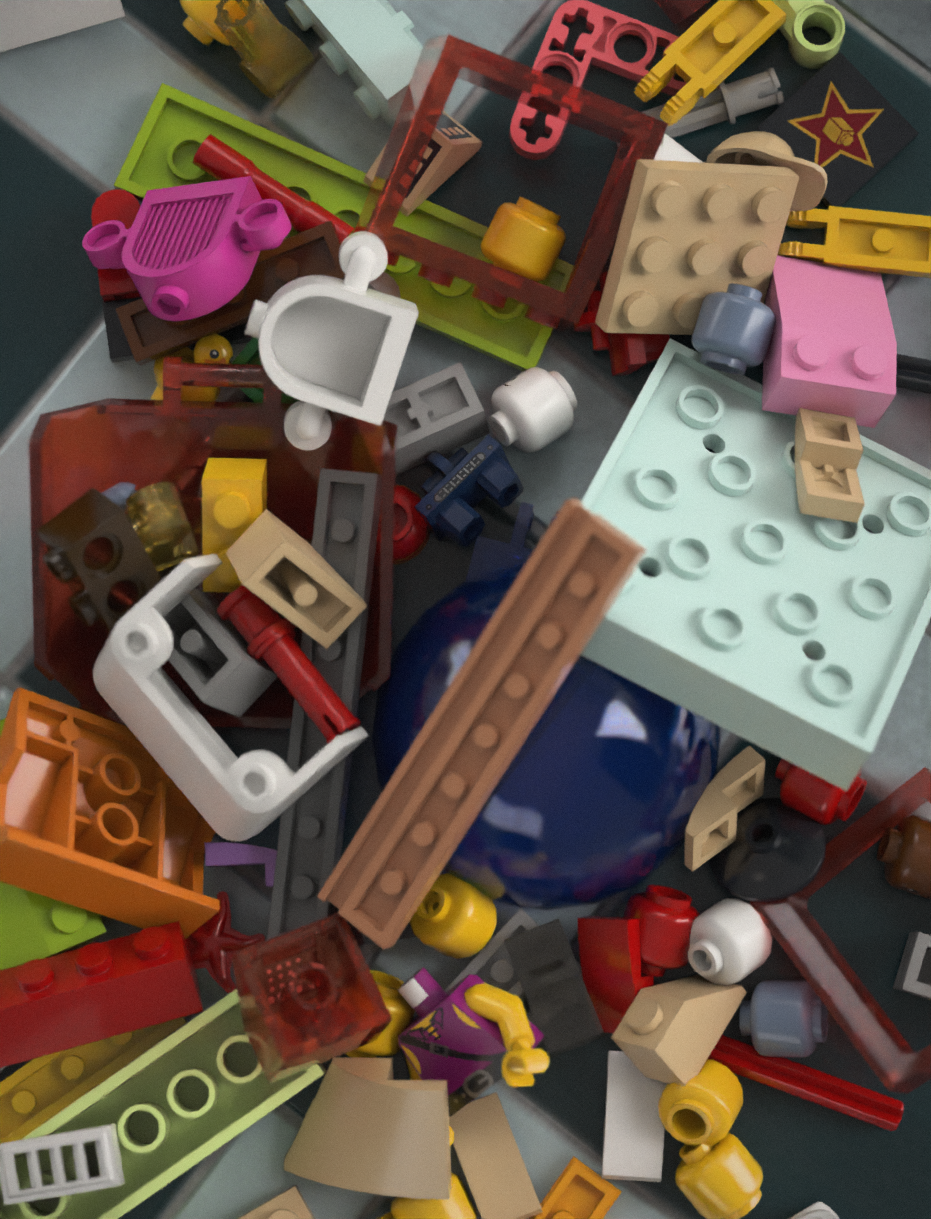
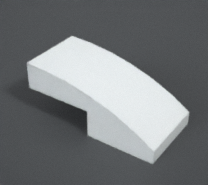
(631, 1123)

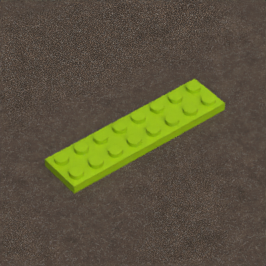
(180, 124)

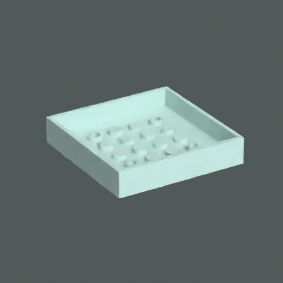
(754, 581)

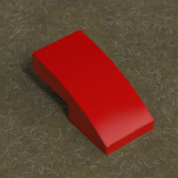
(611, 965)

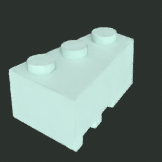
(368, 44)

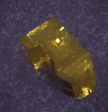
(161, 524)

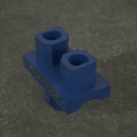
(461, 485)

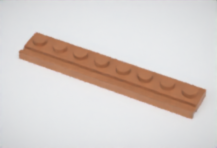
(481, 721)

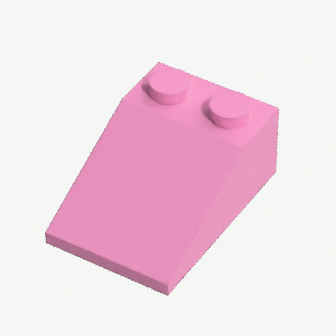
(829, 342)

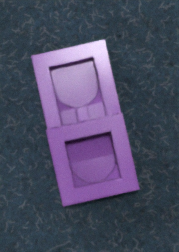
(236, 854)

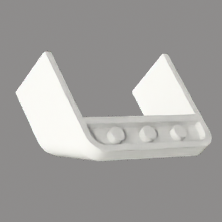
(230, 792)

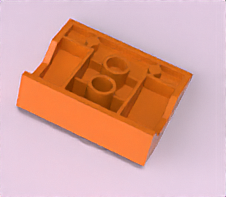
(97, 819)

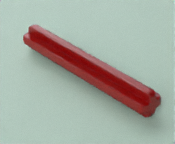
(809, 1084)

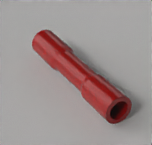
(227, 163)

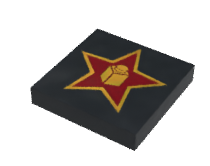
(841, 127)

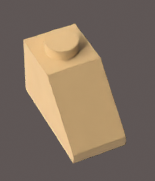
(294, 579)
(676, 1026)

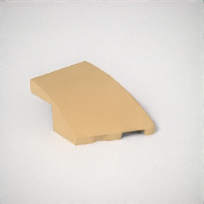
(375, 1133)

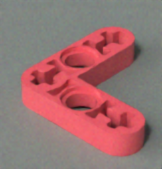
(597, 50)

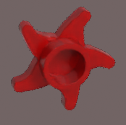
(217, 941)

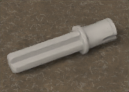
(726, 103)

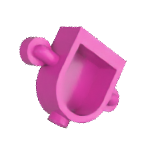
(191, 244)

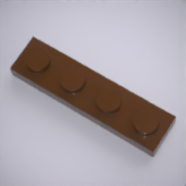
(298, 256)

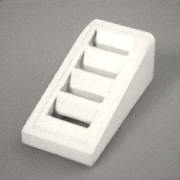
(108, 1157)

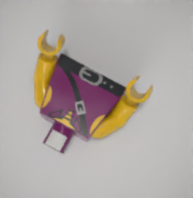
(468, 1038)

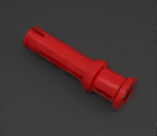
(273, 641)

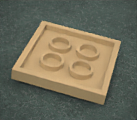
(691, 235)

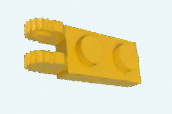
(710, 52)
(865, 240)

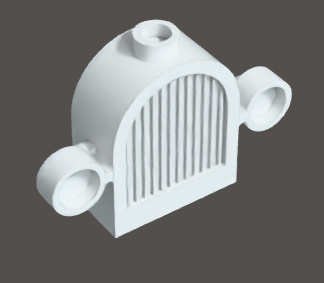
(334, 342)

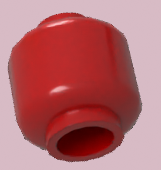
(816, 796)
(664, 927)

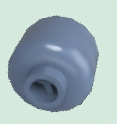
(733, 329)
(784, 1018)

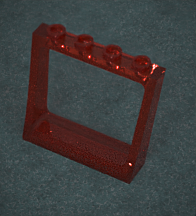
(824, 965)

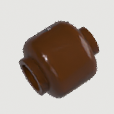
(908, 855)

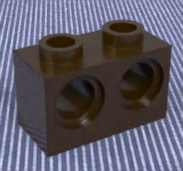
(99, 559)

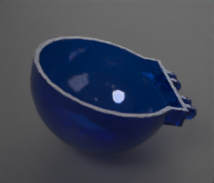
(594, 787)

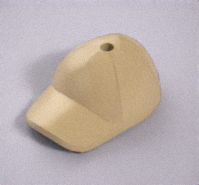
(770, 150)

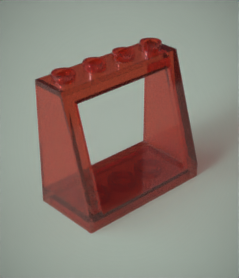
(434, 76)

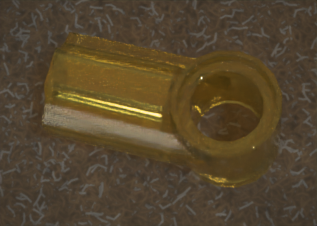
(268, 49)

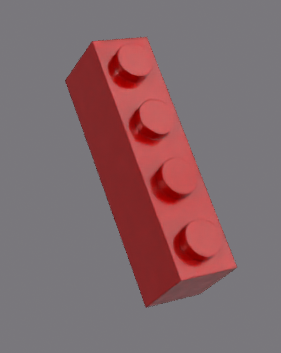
(96, 993)

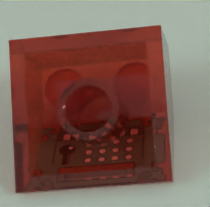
(307, 997)

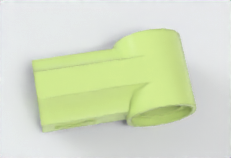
(806, 14)

